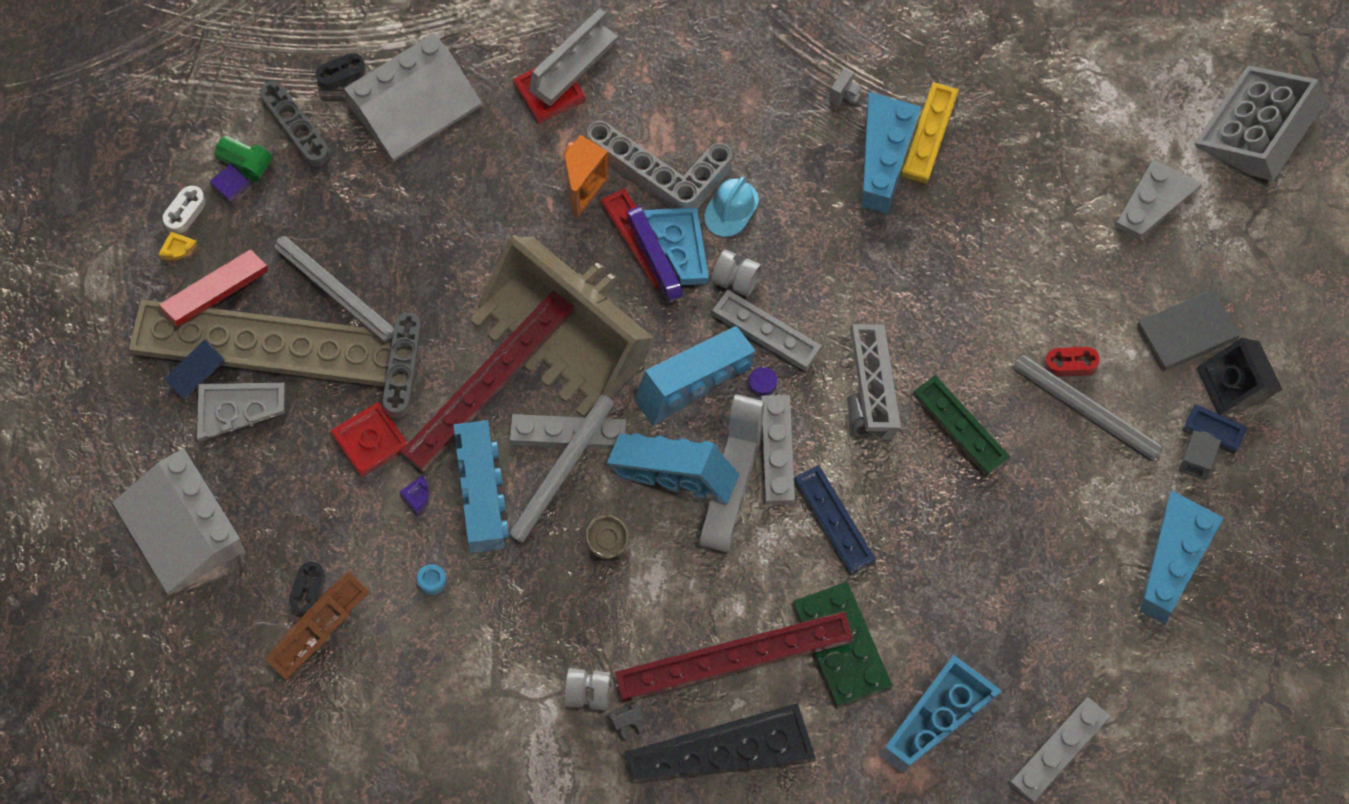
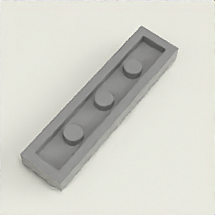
(767, 330)
(559, 430)
(778, 450)
(1060, 750)

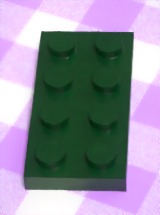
(852, 669)

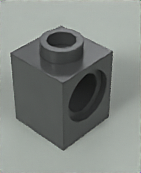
(1200, 455)

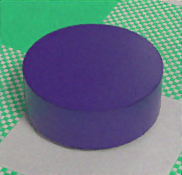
(762, 381)

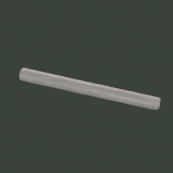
(334, 288)
(1088, 407)
(561, 468)

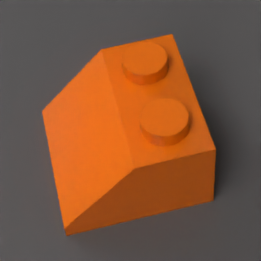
(585, 172)

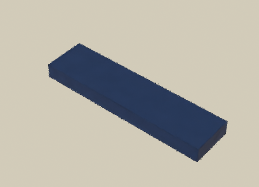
(834, 520)

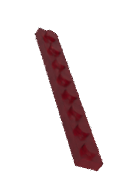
(488, 380)
(734, 656)

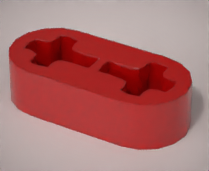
(1072, 361)

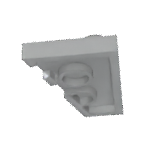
(1154, 198)
(235, 406)

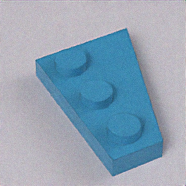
(681, 242)

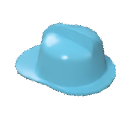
(731, 207)

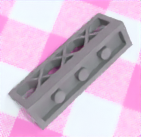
(572, 59)
(881, 377)

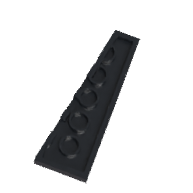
(742, 744)

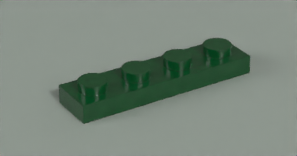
(961, 426)

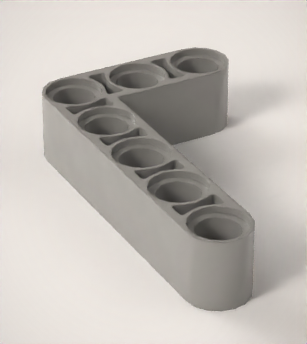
(659, 171)
(740, 451)

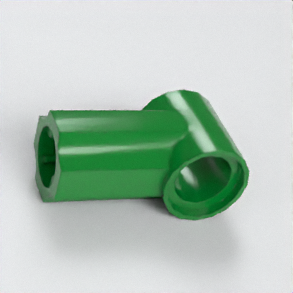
(248, 160)

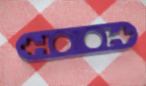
(654, 254)

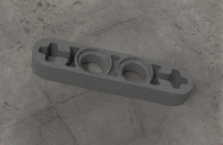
(294, 123)
(399, 364)

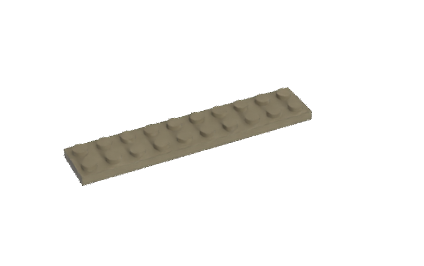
(270, 344)

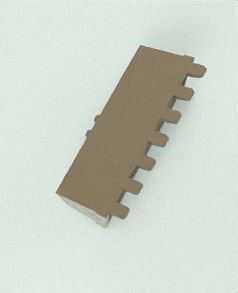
(592, 348)

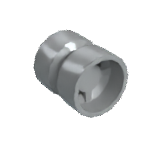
(736, 273)
(576, 689)

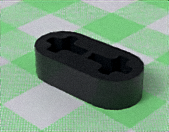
(340, 71)
(300, 587)

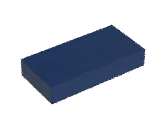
(195, 369)
(1220, 427)

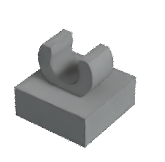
(845, 89)

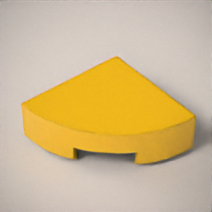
(177, 247)

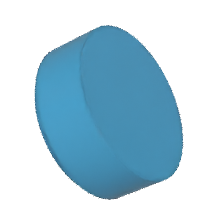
(431, 579)

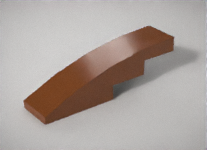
(316, 624)

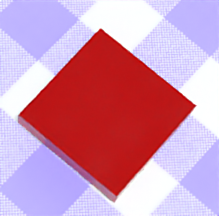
(541, 110)
(369, 439)

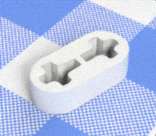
(182, 209)

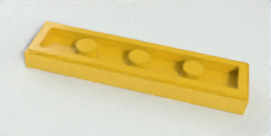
(930, 133)

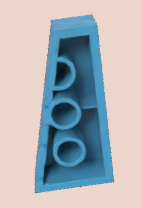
(888, 139)
(692, 374)
(674, 465)
(479, 486)
(1180, 546)
(945, 706)

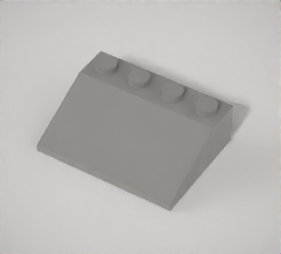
(412, 97)
(1262, 121)
(177, 522)

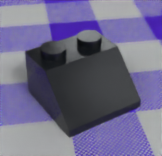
(1240, 376)

